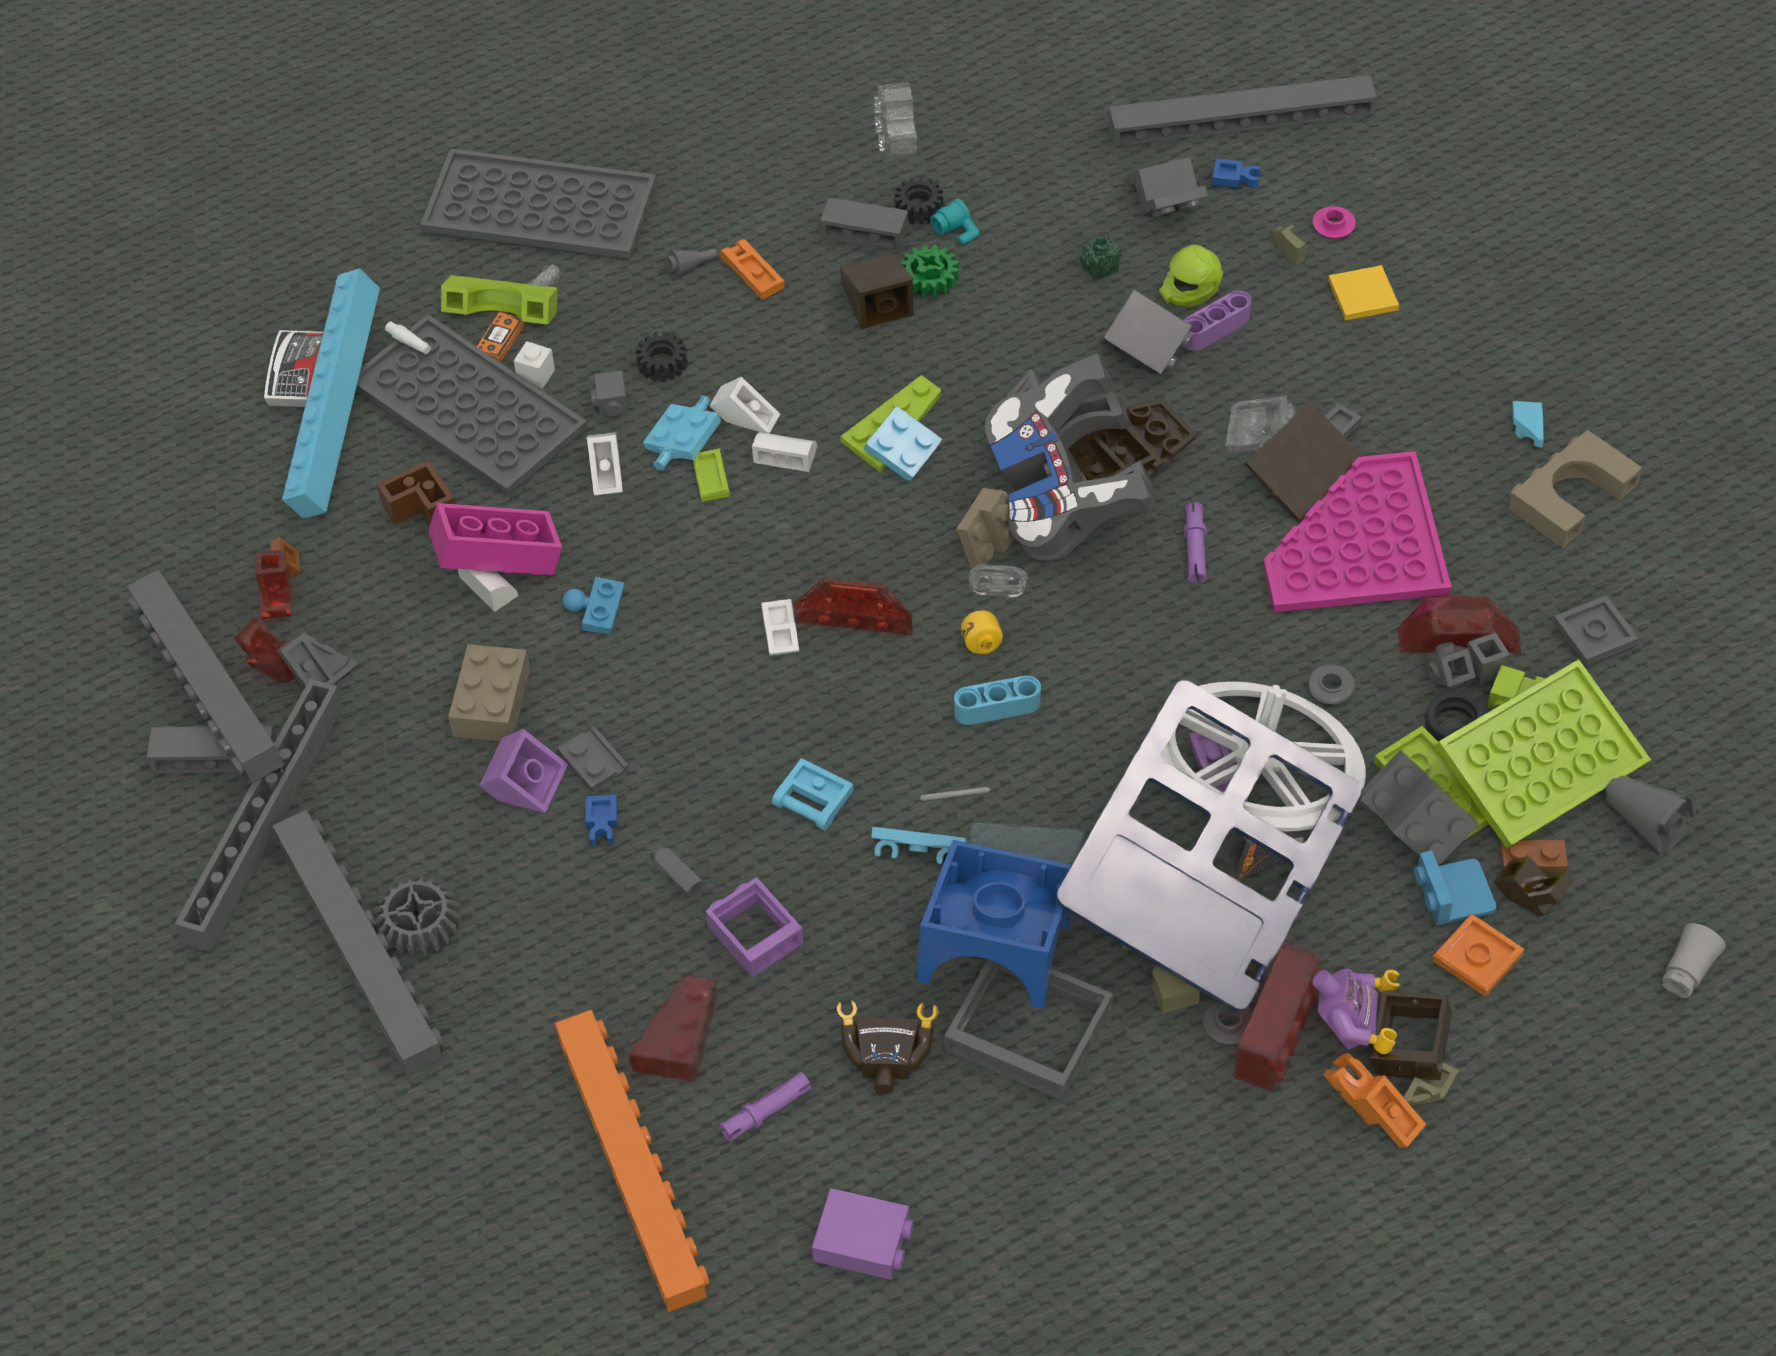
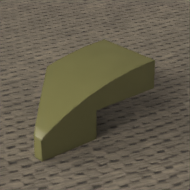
(1289, 243)
(1427, 1091)

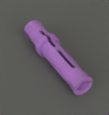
(1195, 533)
(755, 1113)

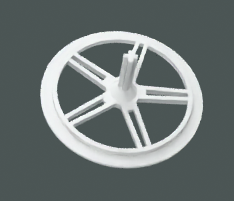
(1299, 812)

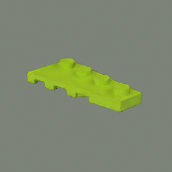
(914, 400)

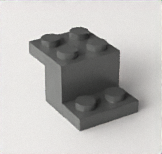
(1167, 186)
(1417, 808)

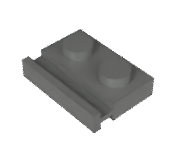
(593, 759)

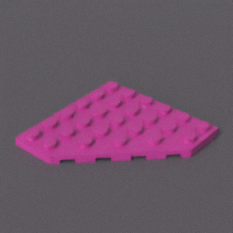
(1362, 541)

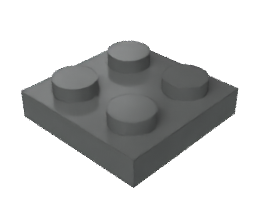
(1595, 630)

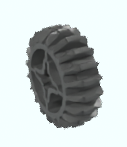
(436, 915)

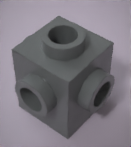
(1450, 665)

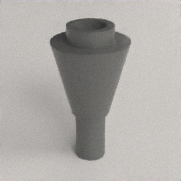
(683, 260)

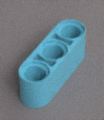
(997, 700)

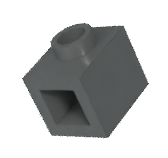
(609, 394)
(1487, 656)

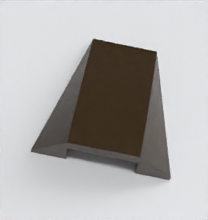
(1152, 439)

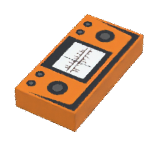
(501, 335)

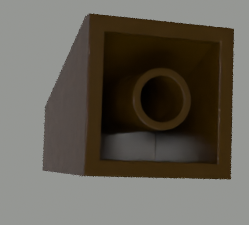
(878, 290)

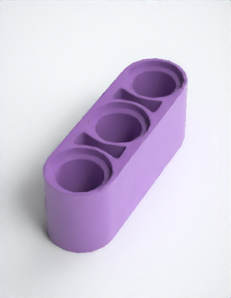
(1218, 319)

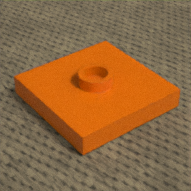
(1478, 955)

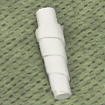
(407, 337)

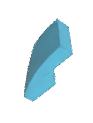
(1528, 420)

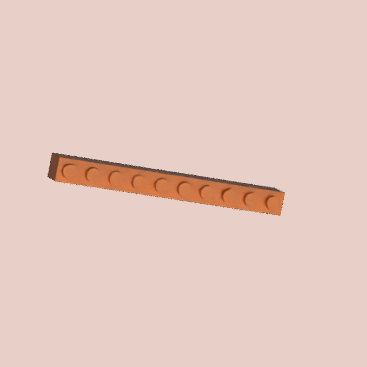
(631, 1162)

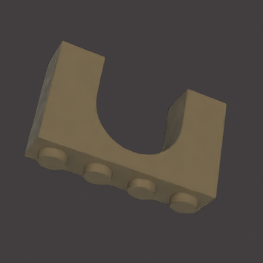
(1582, 458)

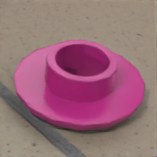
(1334, 229)

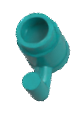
(952, 217)

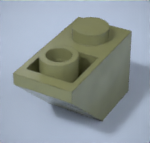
(1171, 991)

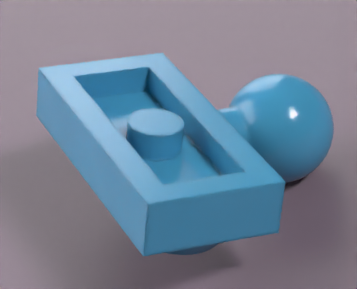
(600, 606)

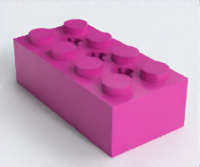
(494, 539)

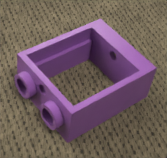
(770, 949)

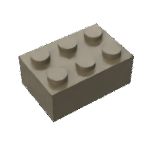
(489, 692)

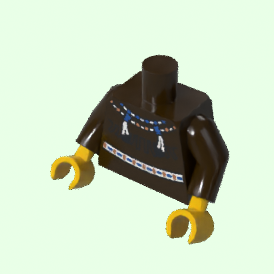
(886, 1046)

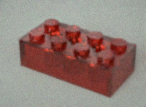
(1276, 1018)

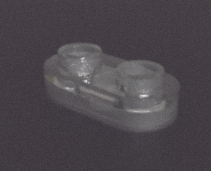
(998, 580)

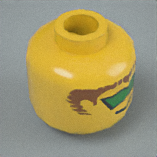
(980, 630)

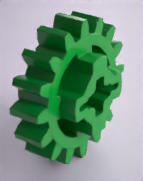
(930, 269)

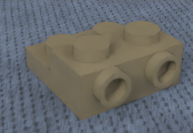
(986, 527)

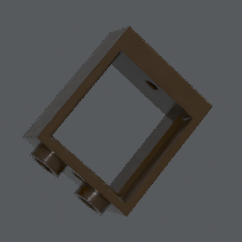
(1407, 1062)

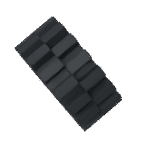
(919, 189)
(661, 344)

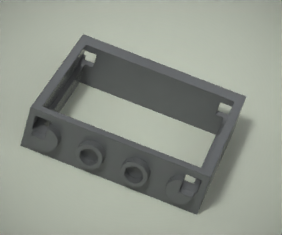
(1016, 1066)

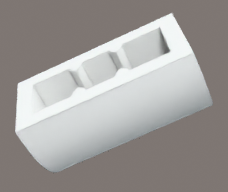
(783, 451)
(489, 587)

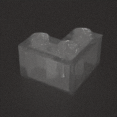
(895, 120)

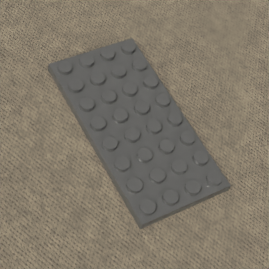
(539, 203)
(469, 405)

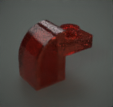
(274, 584)
(261, 651)

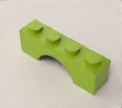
(473, 295)

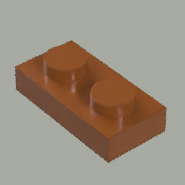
(1547, 854)

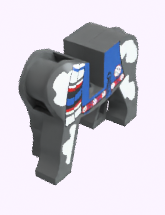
(1031, 444)

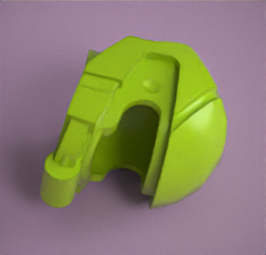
(1196, 267)

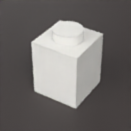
(535, 364)

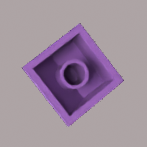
(523, 772)

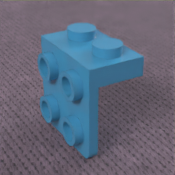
(1453, 889)

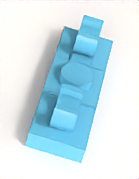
(918, 841)

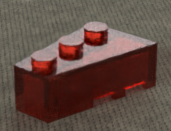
(678, 1032)

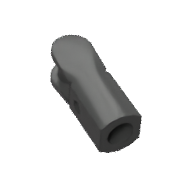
(678, 872)

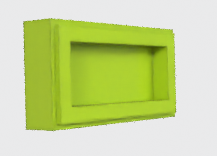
(711, 475)

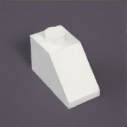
(744, 406)
(604, 463)

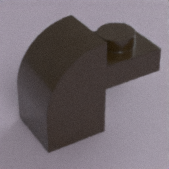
(1530, 888)

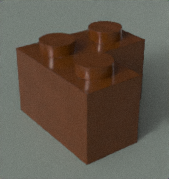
(414, 493)

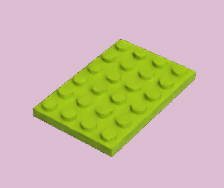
(1542, 753)

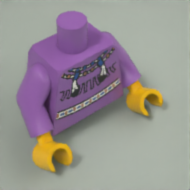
(1350, 1006)

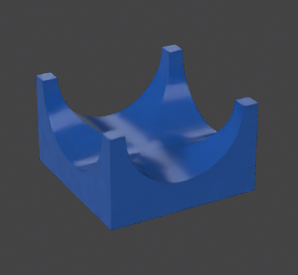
(997, 910)

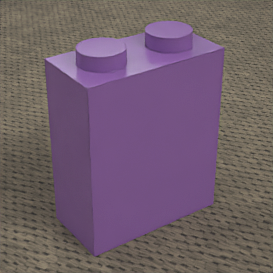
(862, 1234)

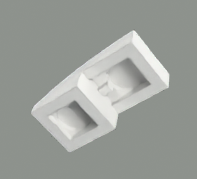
(780, 627)

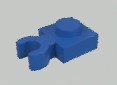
(1231, 173)
(600, 816)

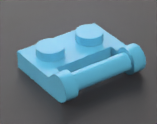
(817, 786)

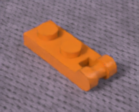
(752, 269)

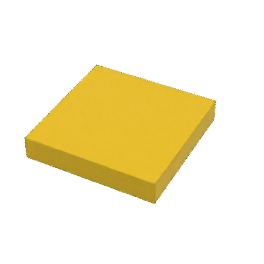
(1363, 292)

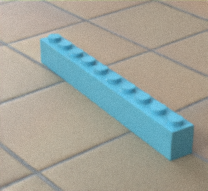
(331, 394)

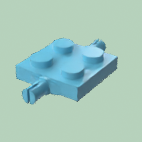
(682, 432)

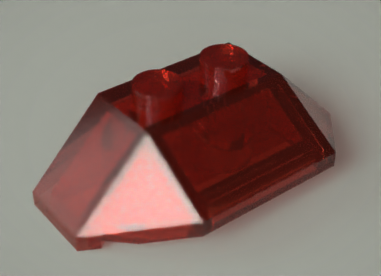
(853, 606)
(1455, 621)

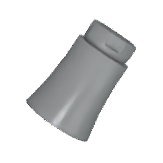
(1692, 959)

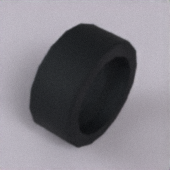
(1450, 701)

